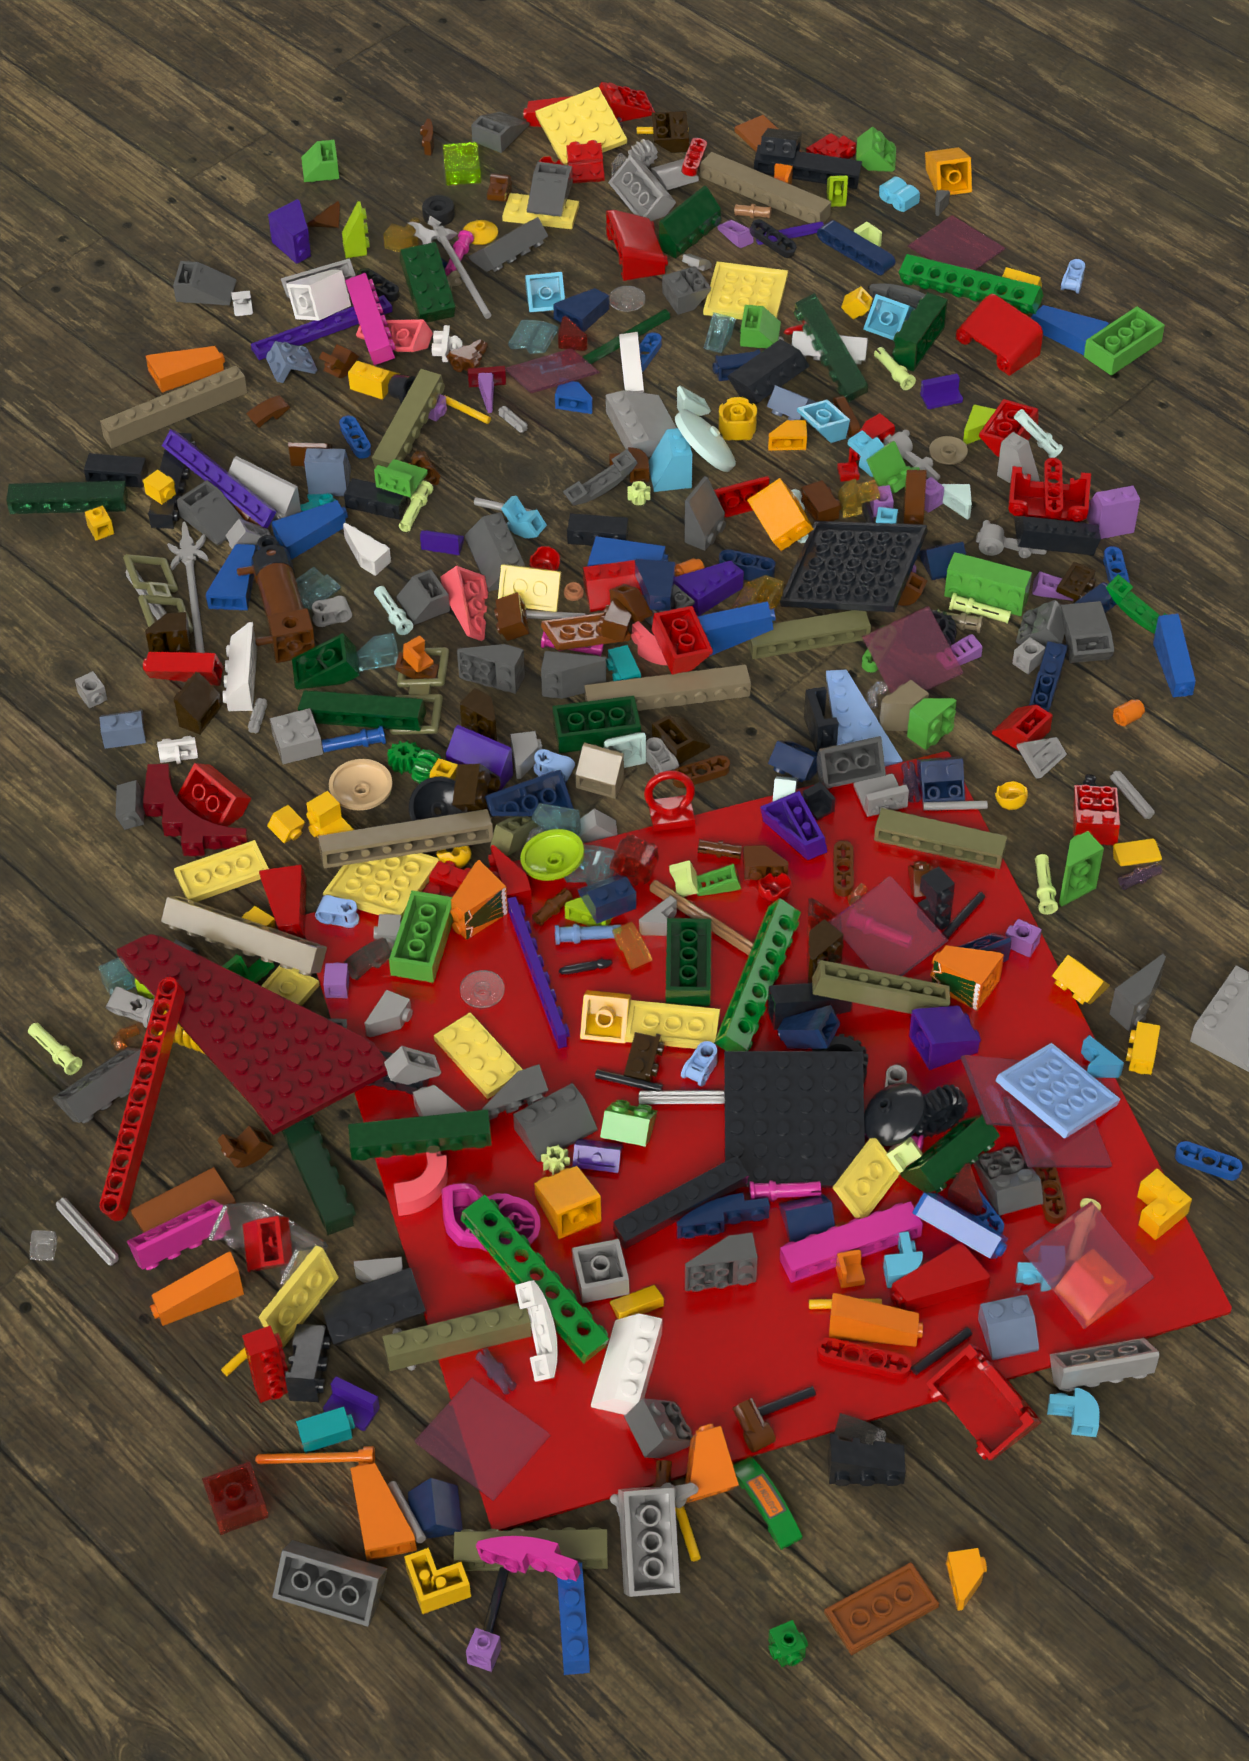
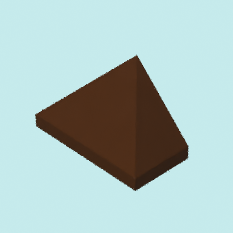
(327, 218)

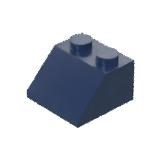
(794, 759)
(609, 898)

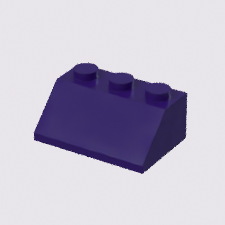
(474, 748)

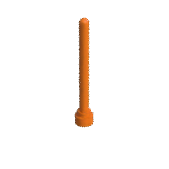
(364, 1455)

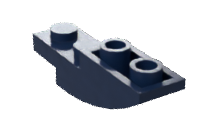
(1048, 675)
(712, 1216)

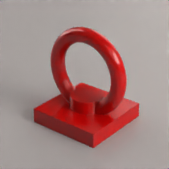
(670, 811)

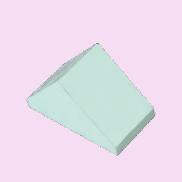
(691, 402)
(958, 498)
(783, 787)

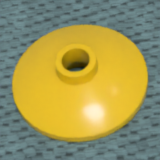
(483, 231)

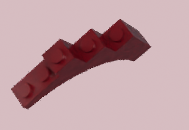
(179, 821)

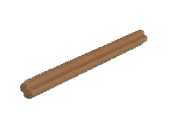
(695, 912)

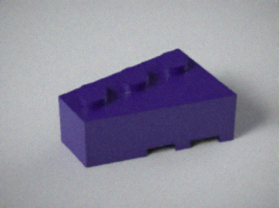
(711, 585)
(795, 824)

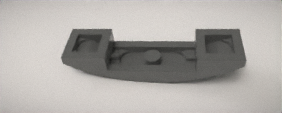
(897, 293)
(603, 482)

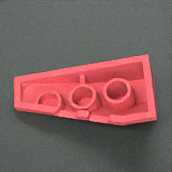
(407, 334)
(467, 599)

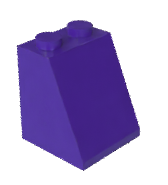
(290, 231)
(942, 1035)

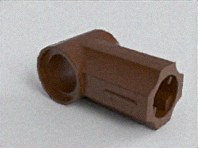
(756, 1431)

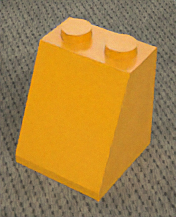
(949, 170)
(780, 514)
(568, 1201)

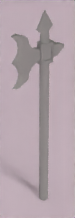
(443, 235)

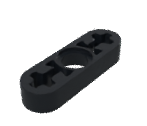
(786, 242)
(388, 288)

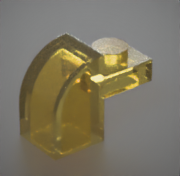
(400, 237)
(853, 494)

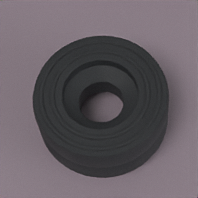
(440, 208)

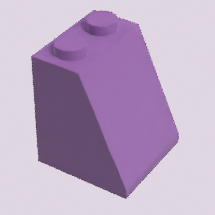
(1114, 511)

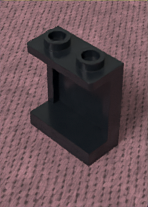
(780, 142)
(822, 731)

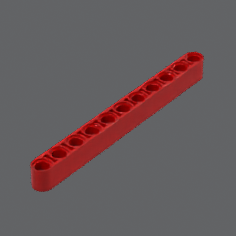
(145, 1108)

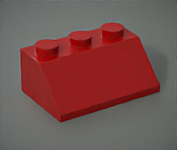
(1003, 424)
(735, 496)
(601, 578)
(681, 639)
(212, 796)

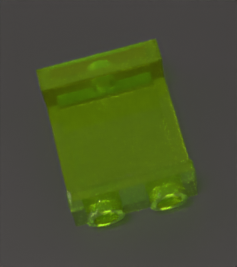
(461, 163)

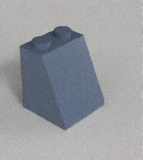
(327, 471)

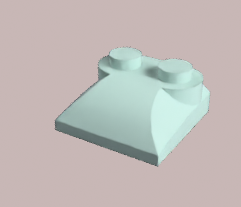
(631, 745)

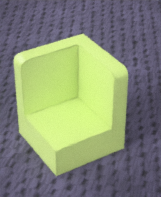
(870, 233)
(685, 878)
(904, 1154)

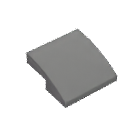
(671, 175)

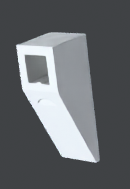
(368, 552)

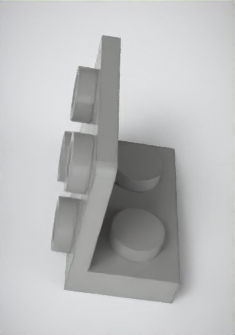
(881, 793)

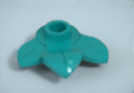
(317, 500)

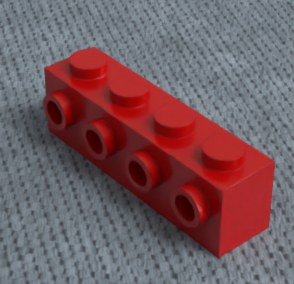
(266, 1363)

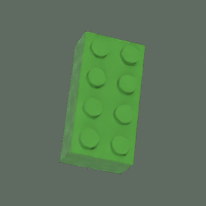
(1124, 340)
(988, 583)
(421, 937)

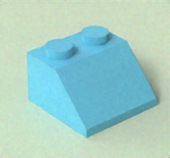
(544, 291)
(886, 317)
(826, 420)

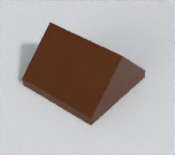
(298, 450)

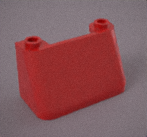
(635, 244)
(1004, 332)
(1027, 497)
(983, 1401)

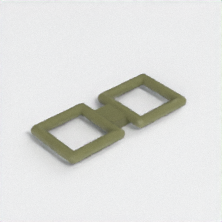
(157, 592)
(422, 690)

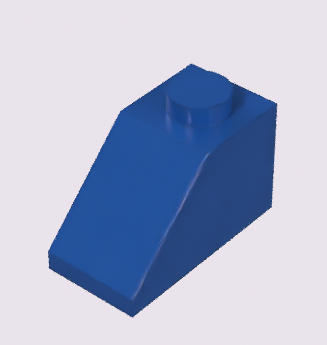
(573, 397)

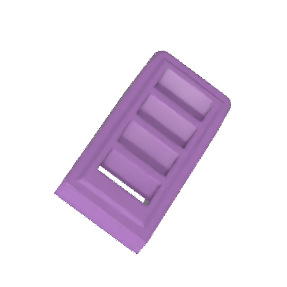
(736, 233)
(486, 387)
(1042, 587)
(972, 649)

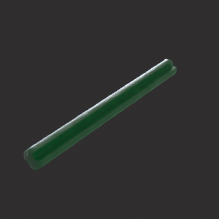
(614, 344)

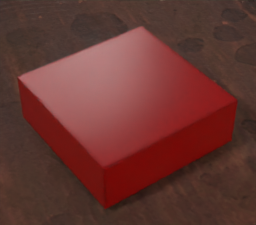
(848, 471)

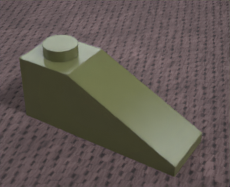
(512, 833)

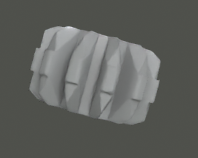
(644, 151)

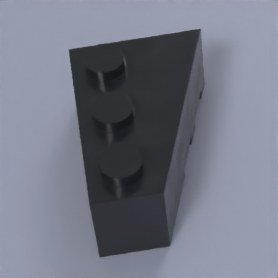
(308, 1363)
(865, 1463)

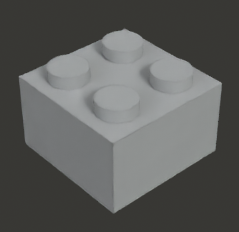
(296, 736)
(600, 1271)

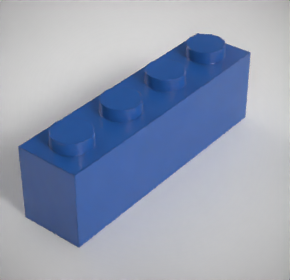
(573, 1625)

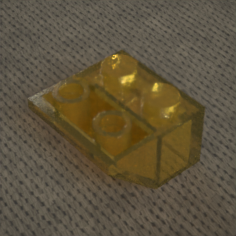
(759, 591)

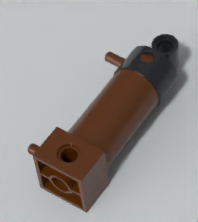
(287, 619)

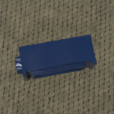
(729, 363)

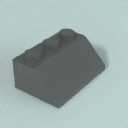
(851, 762)
(554, 1121)

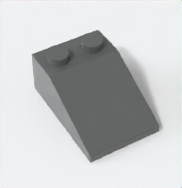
(703, 516)
(567, 673)
(1136, 994)

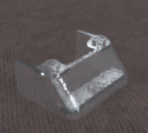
(230, 1228)

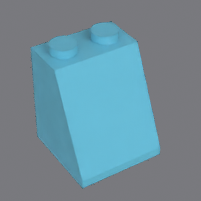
(671, 463)

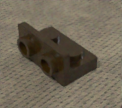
(1077, 582)
(643, 1056)

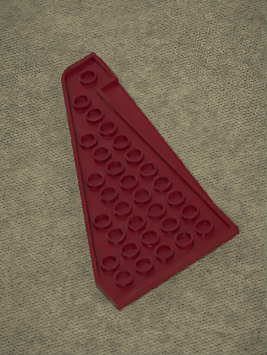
(264, 1044)

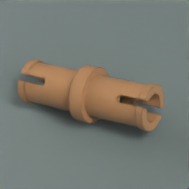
(752, 211)

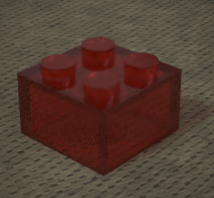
(235, 1498)

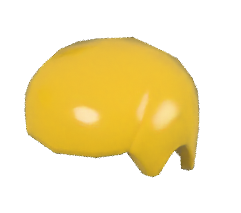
(1011, 795)
(459, 856)

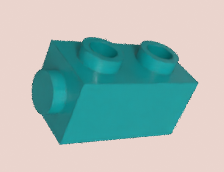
(622, 664)
(325, 1429)

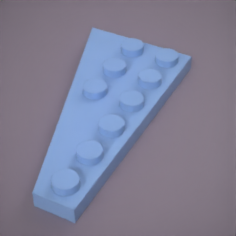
(854, 714)

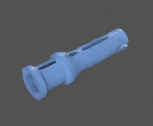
(576, 933)

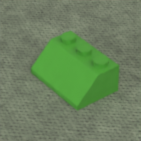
(1081, 867)

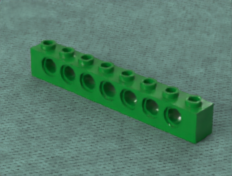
(1013, 289)
(758, 974)
(484, 1209)

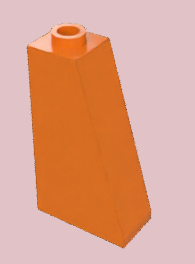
(184, 366)
(198, 1291)
(872, 1322)
(381, 1520)

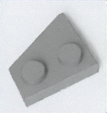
(1042, 755)

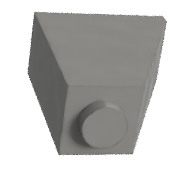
(1016, 452)
(434, 1102)

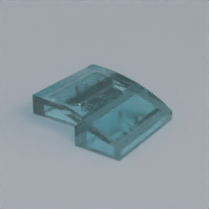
(533, 335)
(315, 587)
(594, 866)

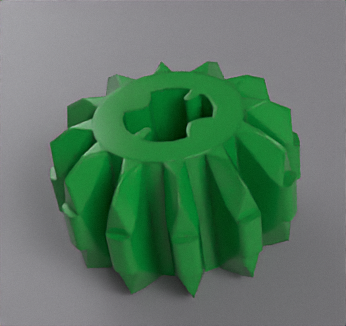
(402, 756)
(423, 765)

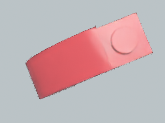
(647, 644)
(424, 1190)

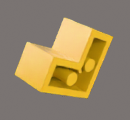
(325, 816)
(1164, 1203)
(433, 1586)

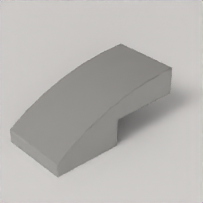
(700, 263)

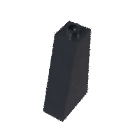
(797, 999)

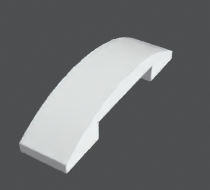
(631, 362)
(542, 1327)

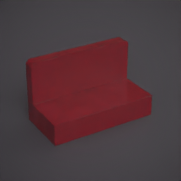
(498, 372)

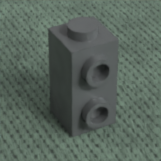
(130, 804)

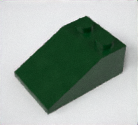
(326, 664)

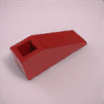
(874, 427)
(511, 876)

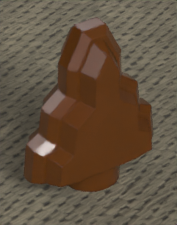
(467, 356)
(422, 460)

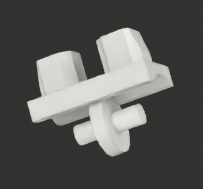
(444, 343)
(177, 749)

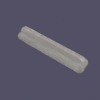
(1132, 795)

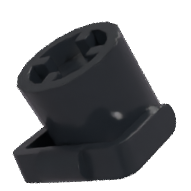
(400, 385)

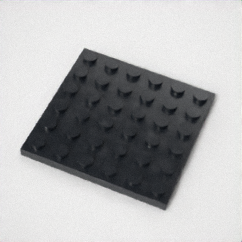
(854, 566)
(794, 1114)

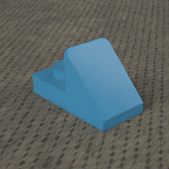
(1103, 1062)

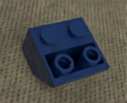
(941, 779)

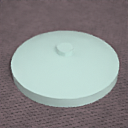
(705, 440)

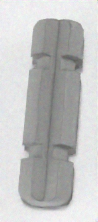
(513, 419)
(257, 715)

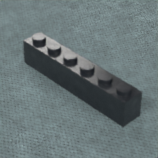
(811, 167)
(168, 513)
(679, 1202)

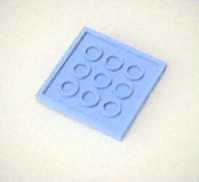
(1057, 1090)

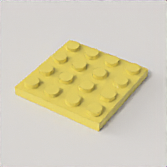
(581, 120)
(744, 285)
(383, 884)

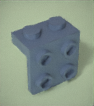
(286, 357)

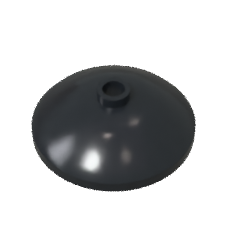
(432, 794)
(894, 1113)

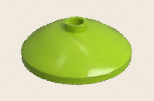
(552, 854)

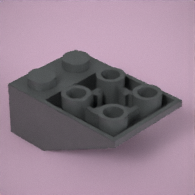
(497, 130)
(550, 189)
(202, 284)
(208, 511)
(1087, 632)
(493, 666)
(524, 1087)
(1009, 1180)
(724, 1264)

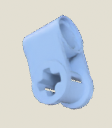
(1074, 276)
(553, 763)
(336, 910)
(698, 1066)

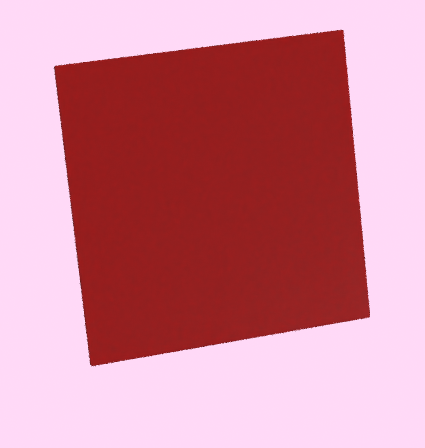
(759, 1335)

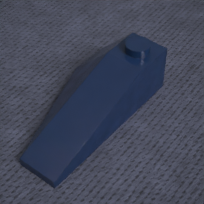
(524, 797)

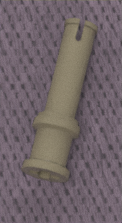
(967, 621)

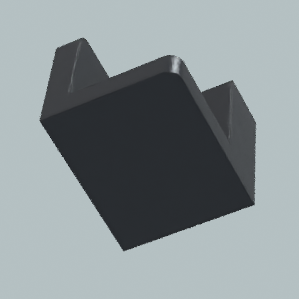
(819, 800)

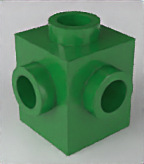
(787, 1644)

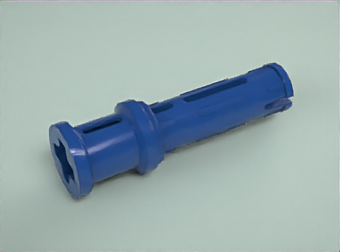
(363, 738)

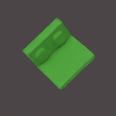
(888, 467)
(399, 477)

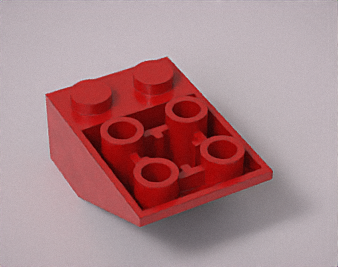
(626, 102)
(1097, 812)

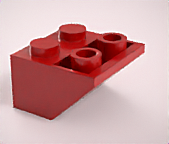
(1024, 725)
(267, 1243)

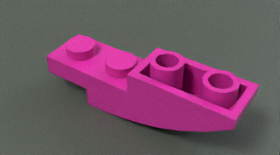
(520, 1552)

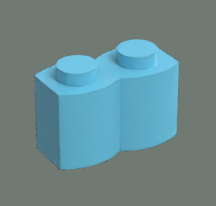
(899, 194)

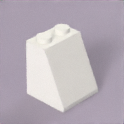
(319, 295)

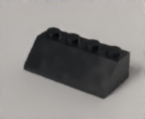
(769, 368)
(1057, 535)
(372, 1306)

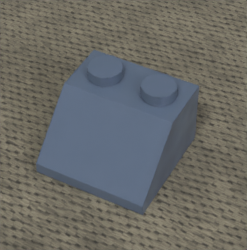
(786, 402)
(122, 729)
(1008, 1327)

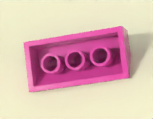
(175, 1235)

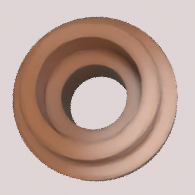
(573, 591)

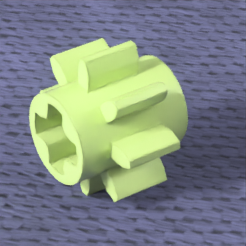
(638, 493)
(555, 1159)

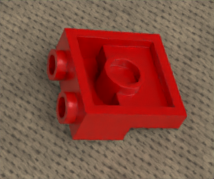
(834, 147)
(585, 161)
(446, 879)

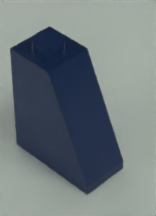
(582, 308)
(656, 582)
(809, 1029)

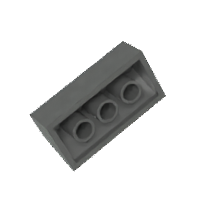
(510, 245)
(491, 547)
(99, 1086)
(329, 1582)

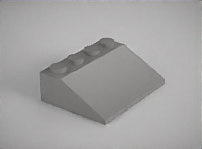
(638, 419)
(1225, 1021)

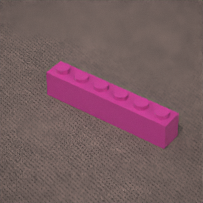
(369, 318)
(868, 1235)

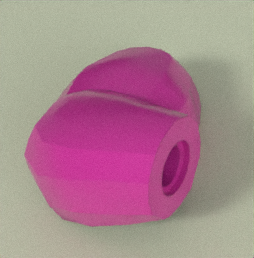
(460, 1196)

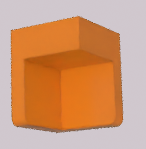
(783, 173)
(415, 655)
(849, 1269)

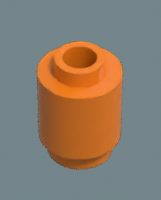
(688, 566)
(1128, 712)

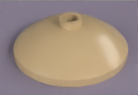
(360, 784)

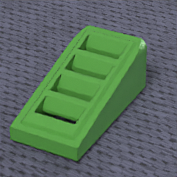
(727, 874)

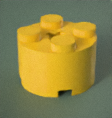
(737, 419)

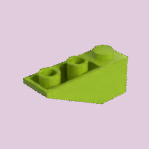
(354, 233)

